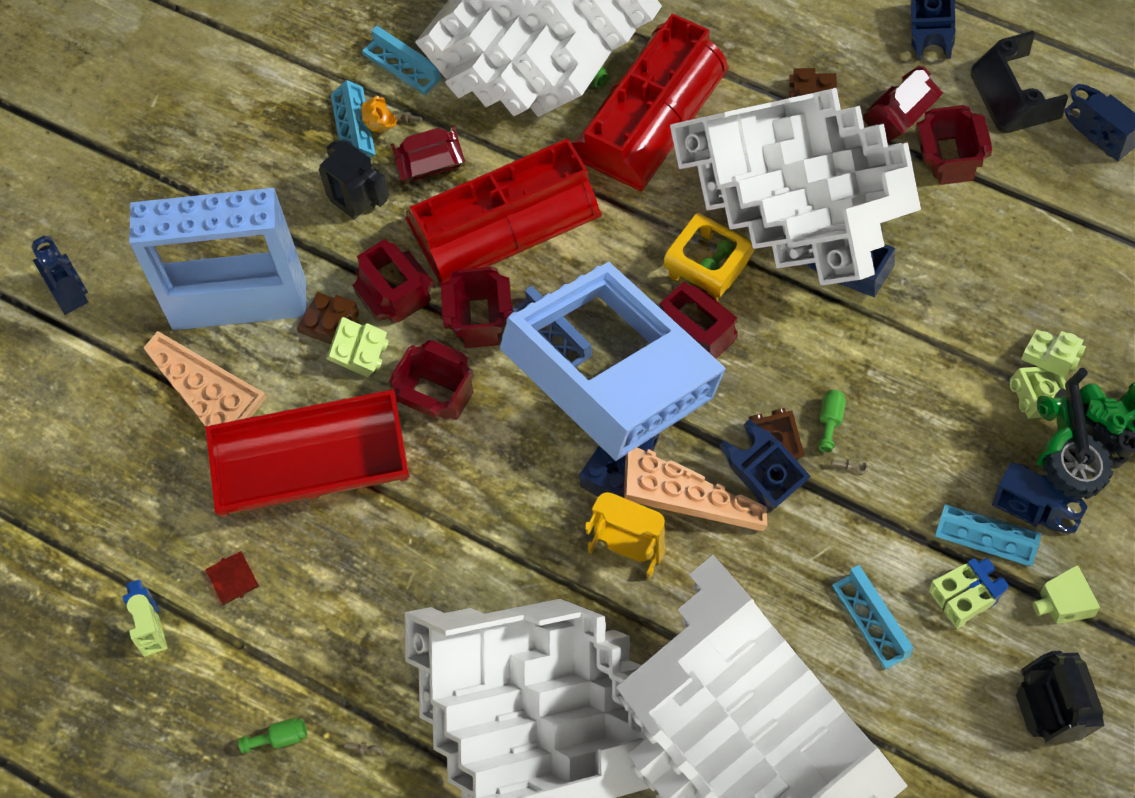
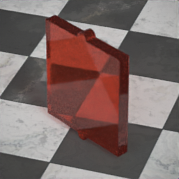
(232, 578)

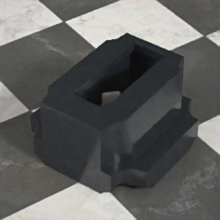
(350, 180)
(1059, 698)

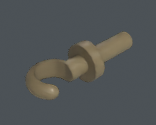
(407, 117)
(849, 465)
(364, 748)

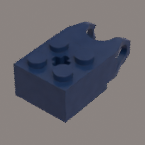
(932, 25)
(1103, 121)
(883, 263)
(59, 275)
(762, 459)
(605, 474)
(1035, 499)

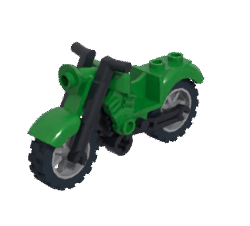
(1087, 434)

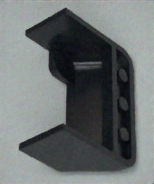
(1003, 97)

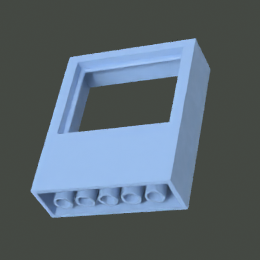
(223, 287)
(635, 395)

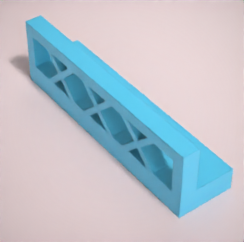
(407, 59)
(358, 132)
(988, 535)
(880, 612)

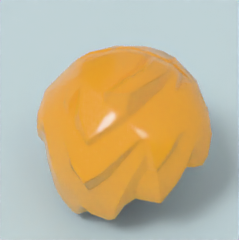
(377, 116)

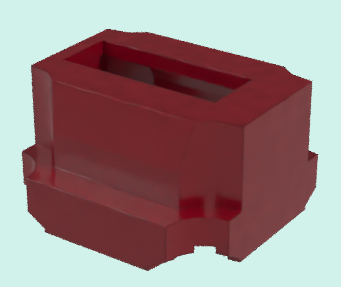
(903, 104)
(970, 138)
(427, 155)
(473, 285)
(378, 295)
(719, 335)
(438, 365)

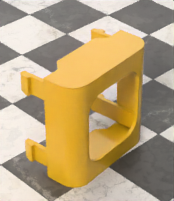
(712, 281)
(628, 529)

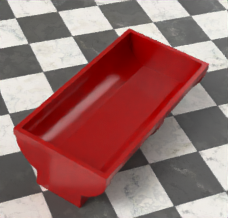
(660, 88)
(504, 211)
(306, 452)

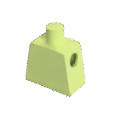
(1067, 598)

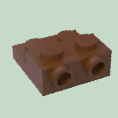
(806, 81)
(324, 315)
(783, 428)

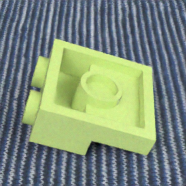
(357, 347)
(1054, 353)
(1032, 383)

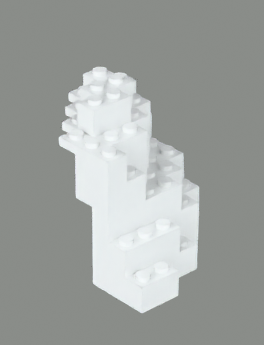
(529, 49)
(802, 180)
(526, 700)
(742, 713)

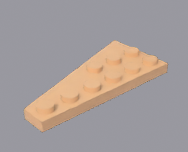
(205, 387)
(681, 490)

